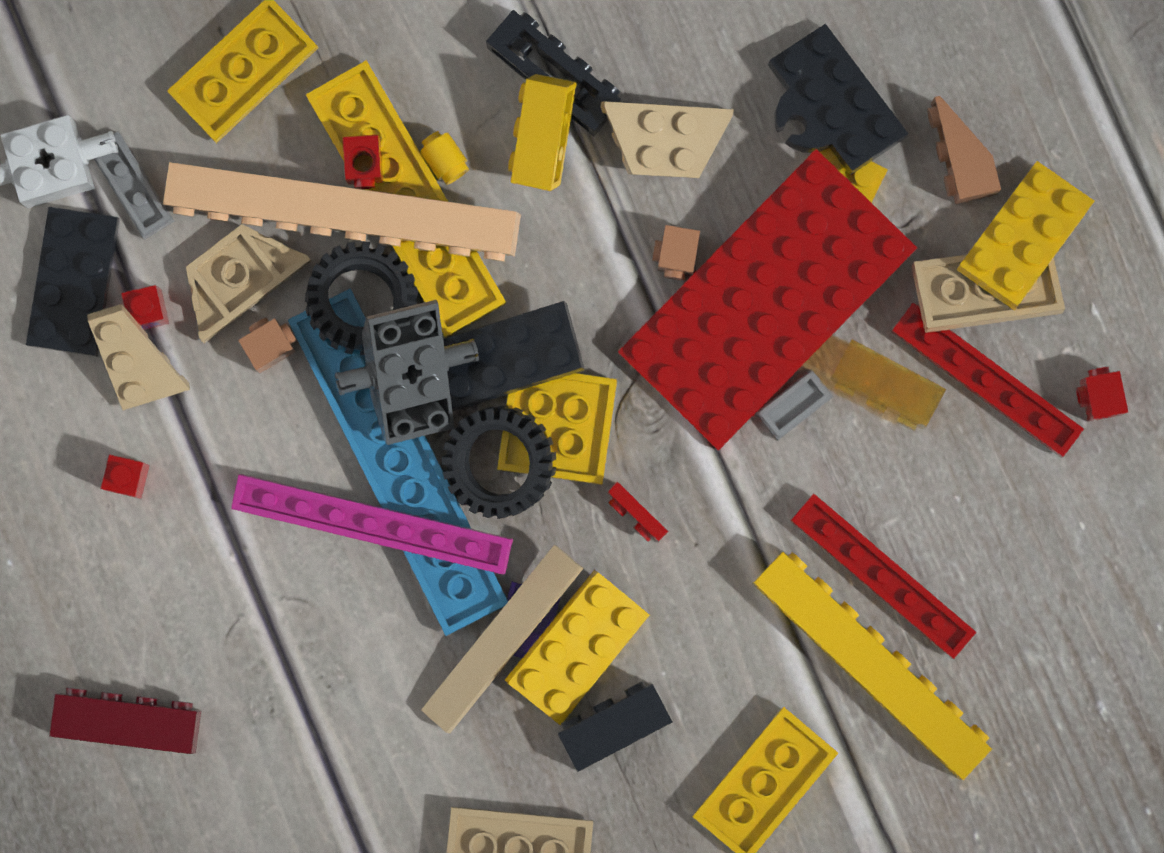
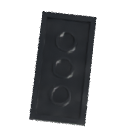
(71, 280)
(515, 355)

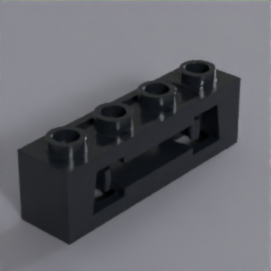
(511, 34)

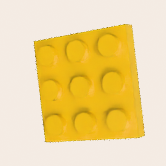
(577, 419)

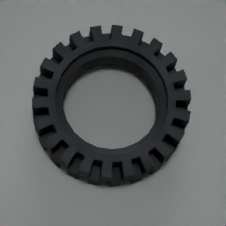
(348, 260)
(459, 471)

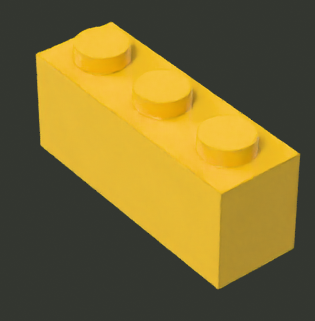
(542, 132)

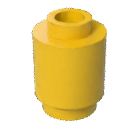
(444, 157)

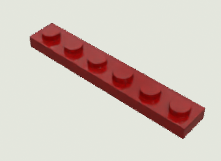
(990, 382)
(883, 576)

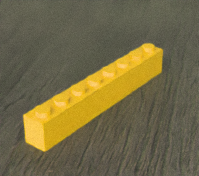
(872, 665)

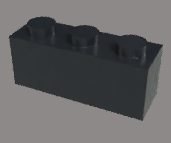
(614, 725)

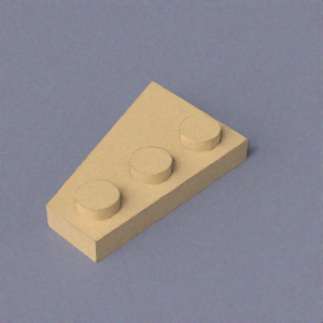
(131, 359)

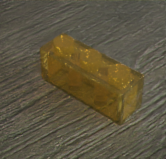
(886, 386)

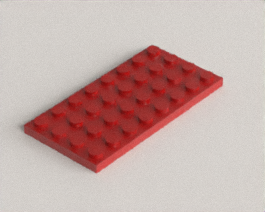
(767, 299)

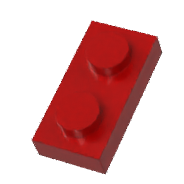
(625, 503)

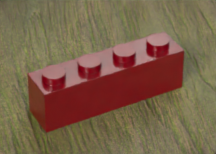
(124, 722)

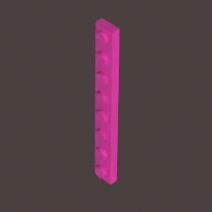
(372, 524)

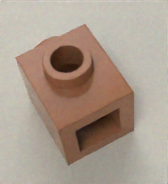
(676, 252)
(268, 343)

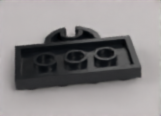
(832, 102)

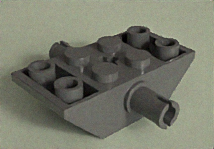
(408, 371)

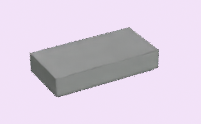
(794, 404)

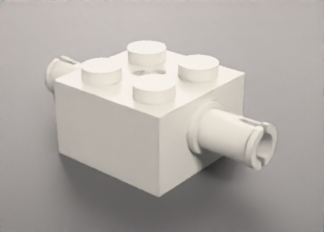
(67, 170)

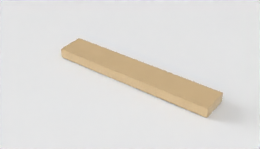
(502, 639)

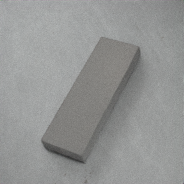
(134, 190)

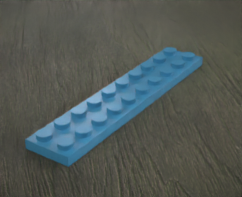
(401, 476)

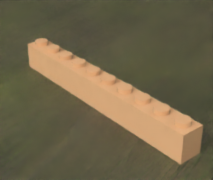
(343, 210)

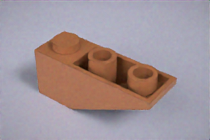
(967, 160)

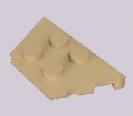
(666, 137)
(238, 276)

